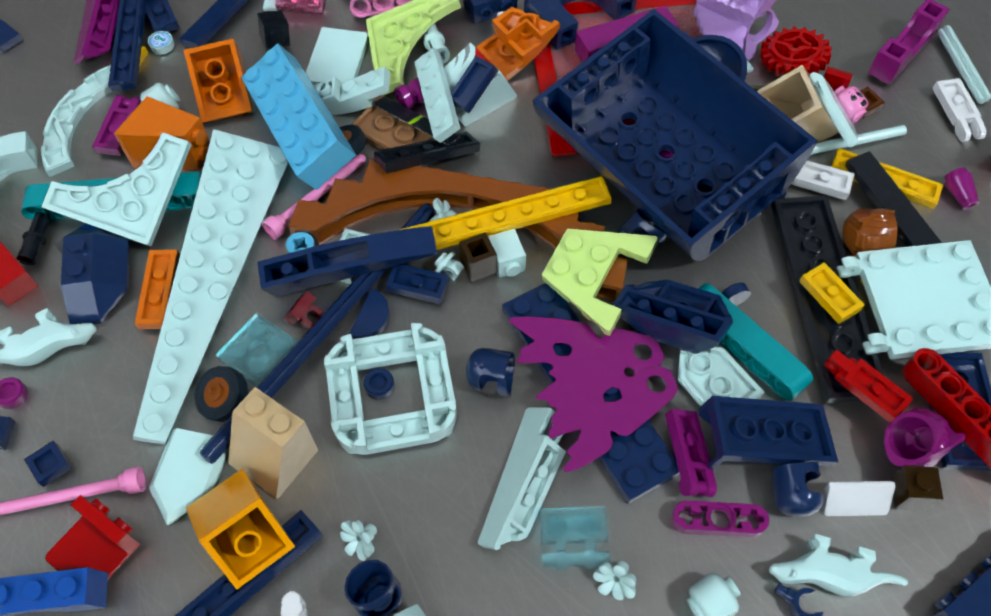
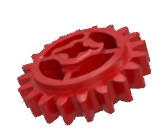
(795, 48)

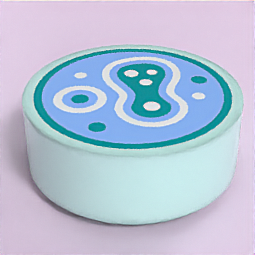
(161, 42)

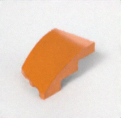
(517, 40)

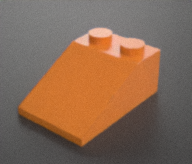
(217, 80)

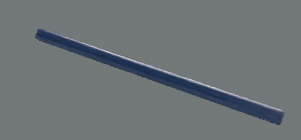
(309, 342)

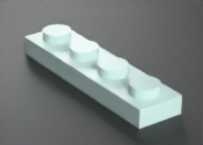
(437, 95)

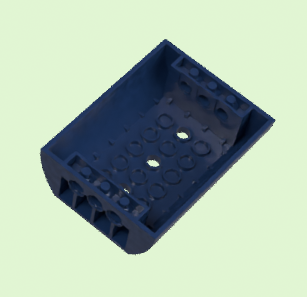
(683, 105)

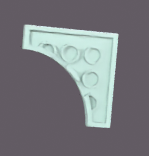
(131, 203)

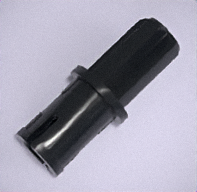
(34, 239)

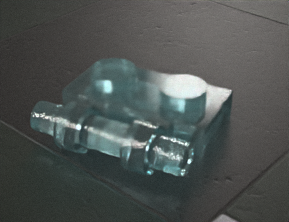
(572, 526)

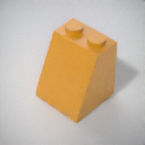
(238, 529)

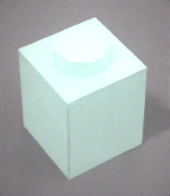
(510, 253)

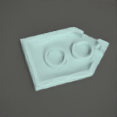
(835, 109)
(715, 374)
(183, 473)

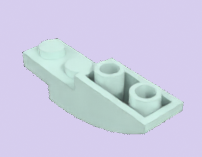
(354, 93)

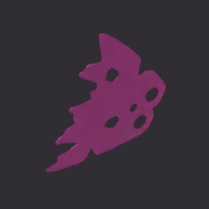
(587, 375)

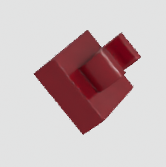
(300, 310)

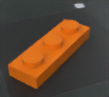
(156, 288)

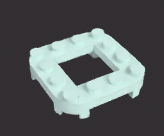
(399, 430)

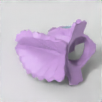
(734, 19)

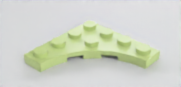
(398, 30)

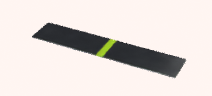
(409, 116)

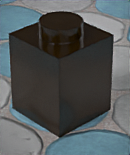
(478, 257)
(917, 488)

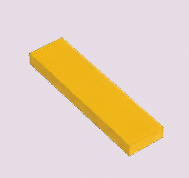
(914, 187)

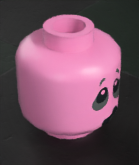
(852, 102)

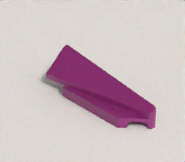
(96, 29)

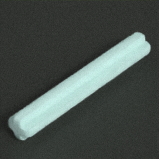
(964, 65)

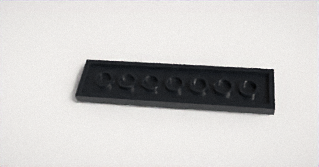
(808, 240)

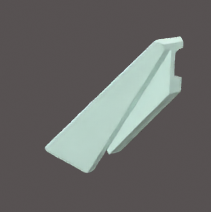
(524, 480)

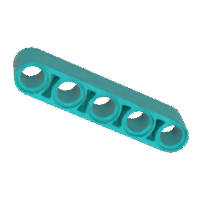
(762, 353)

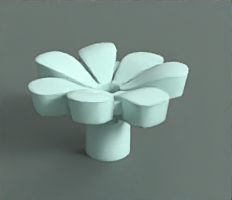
(441, 209)
(358, 538)
(616, 580)

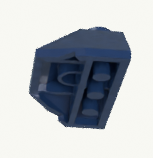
(93, 273)
(675, 314)

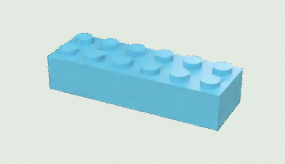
(297, 117)

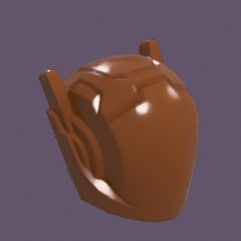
(870, 230)

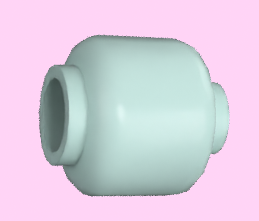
(162, 93)
(713, 596)

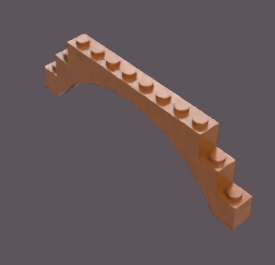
(414, 186)

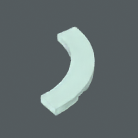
(65, 117)

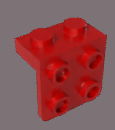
(93, 541)

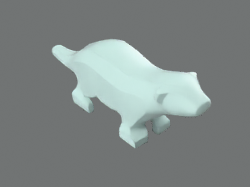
(42, 340)
(834, 570)

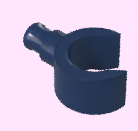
(792, 598)

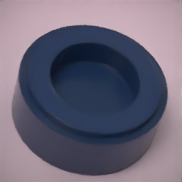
(737, 293)
(379, 383)

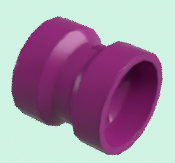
(409, 94)

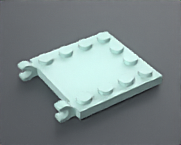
(924, 298)

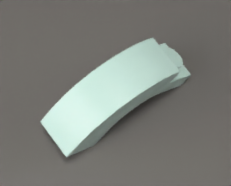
(16, 153)

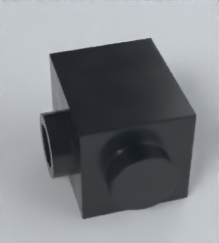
(273, 28)

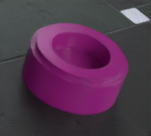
(12, 393)

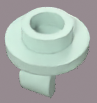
(449, 265)

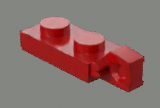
(868, 385)

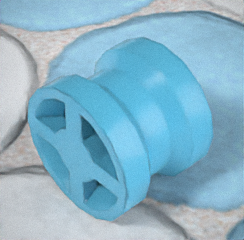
(298, 240)

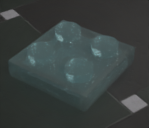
(256, 349)

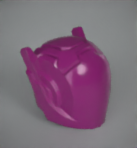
(919, 438)

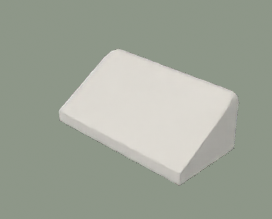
(857, 498)

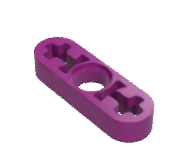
(743, 529)

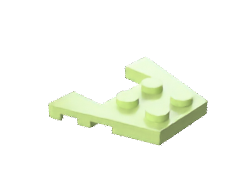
(583, 264)

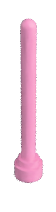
(276, 225)
(130, 481)

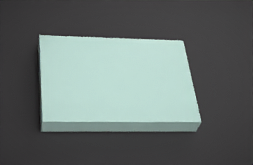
(337, 55)

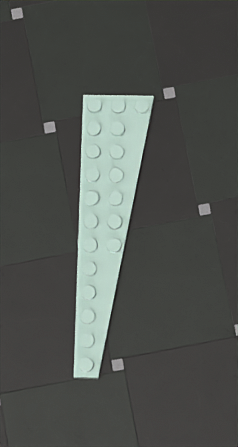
(223, 225)

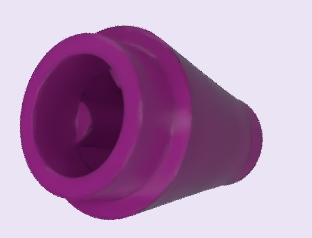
(962, 187)

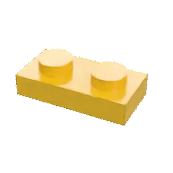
(831, 293)

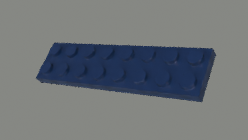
(635, 461)

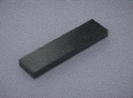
(425, 152)

